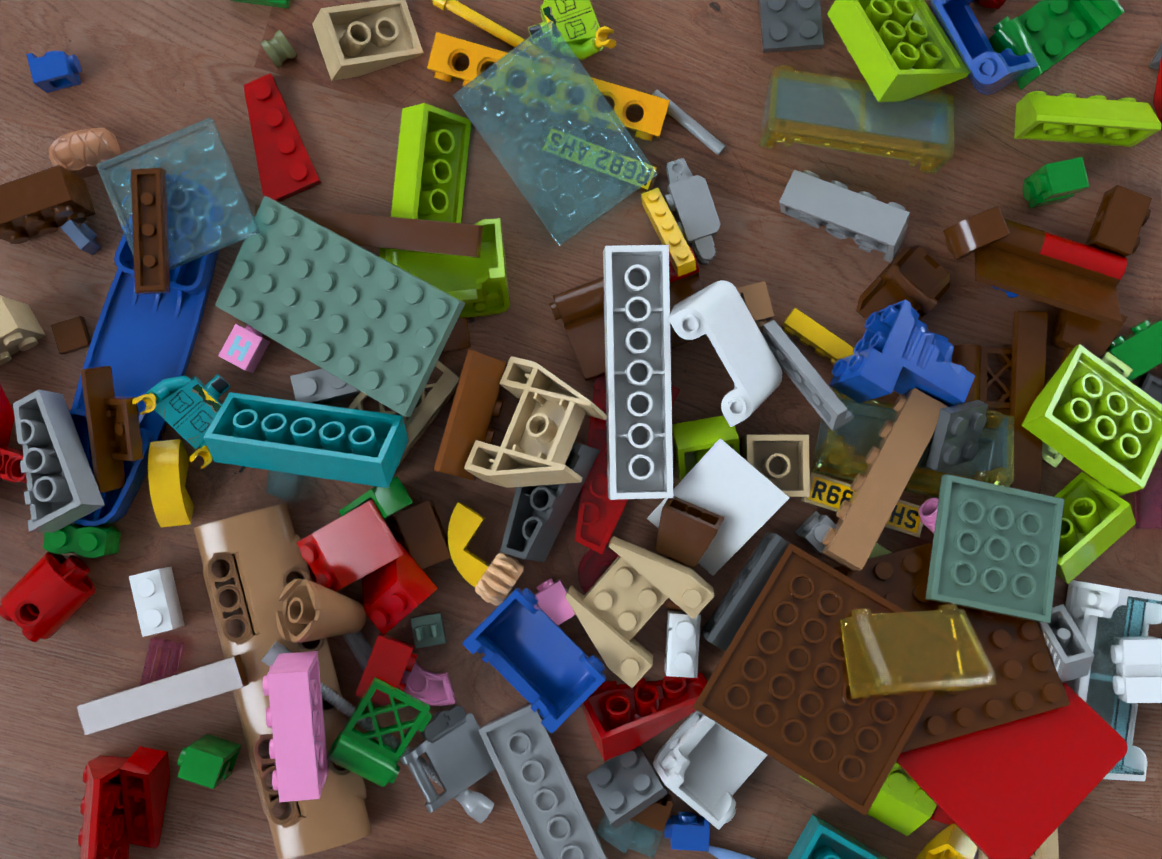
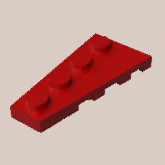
(279, 149)

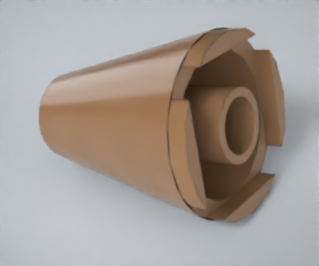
(317, 612)

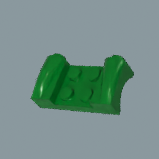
(1053, 31)

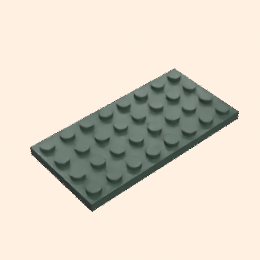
(340, 306)

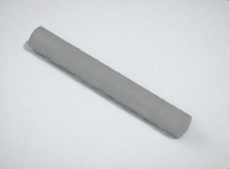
(692, 126)

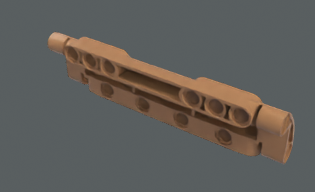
(265, 556)

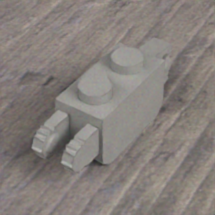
(693, 209)

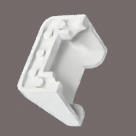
(738, 342)
(706, 766)

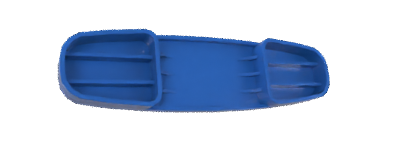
(143, 343)

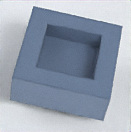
(82, 236)

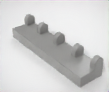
(806, 377)

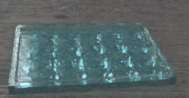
(555, 133)

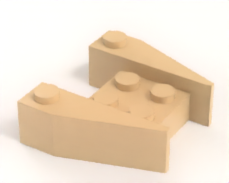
(539, 431)
(628, 598)

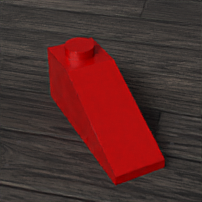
(144, 793)

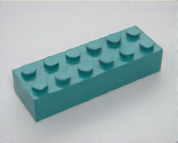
(307, 439)

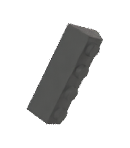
(744, 591)

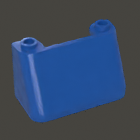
(987, 68)
(536, 657)

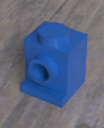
(54, 70)
(688, 832)

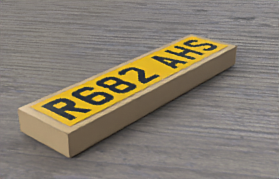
(831, 493)

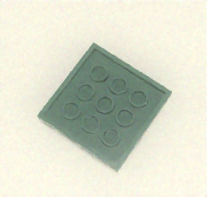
(995, 549)

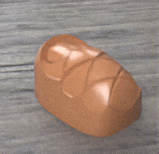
(83, 150)

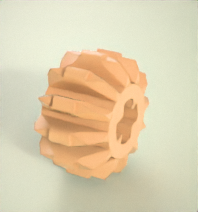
(499, 579)

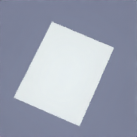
(732, 489)

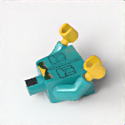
(187, 407)

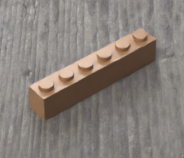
(883, 480)

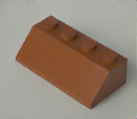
(471, 412)

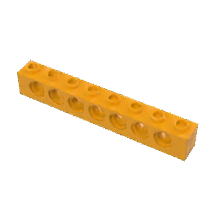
(448, 49)

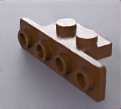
(111, 428)

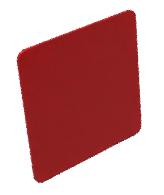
(1018, 778)

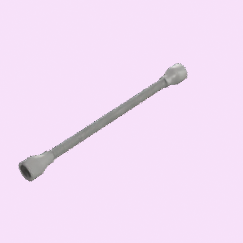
(473, 802)

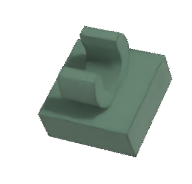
(428, 630)

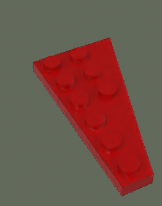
(596, 511)

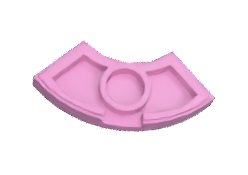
(429, 687)

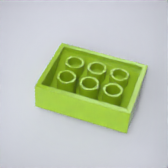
(897, 46)
(1099, 422)

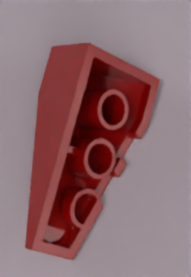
(627, 716)

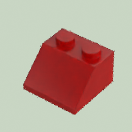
(395, 591)

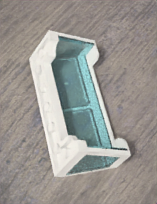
(1100, 616)

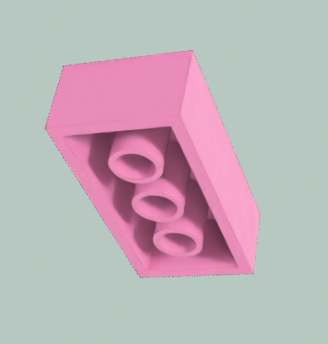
(296, 726)

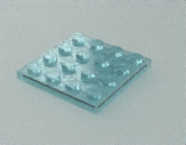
(202, 191)

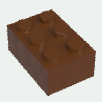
(42, 204)

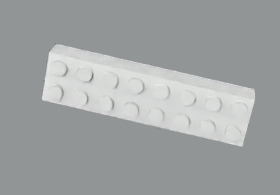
(638, 372)

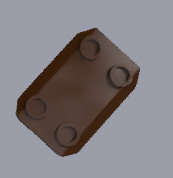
(909, 277)

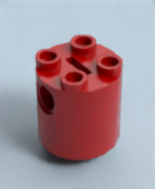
(48, 595)

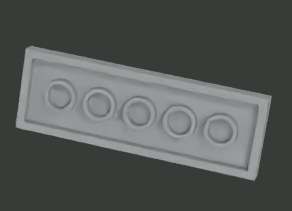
(540, 787)

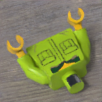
(577, 26)

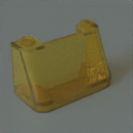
(913, 652)

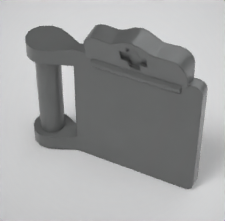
(453, 752)

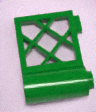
(369, 756)

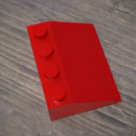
(103, 811)

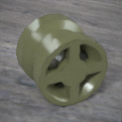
(278, 49)

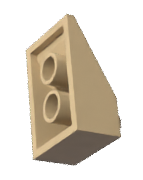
(365, 37)

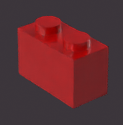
(388, 663)

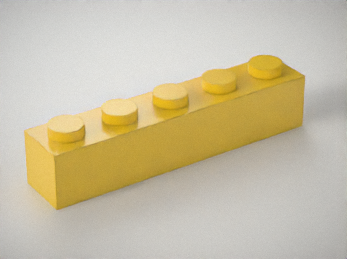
(668, 231)
(816, 336)

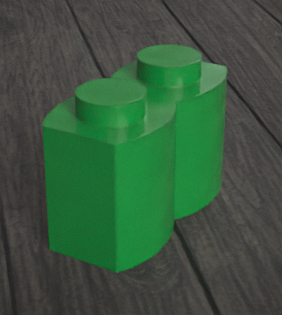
(83, 540)

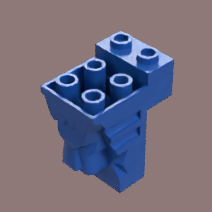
(901, 356)

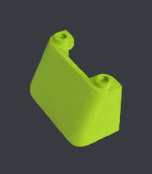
(473, 280)

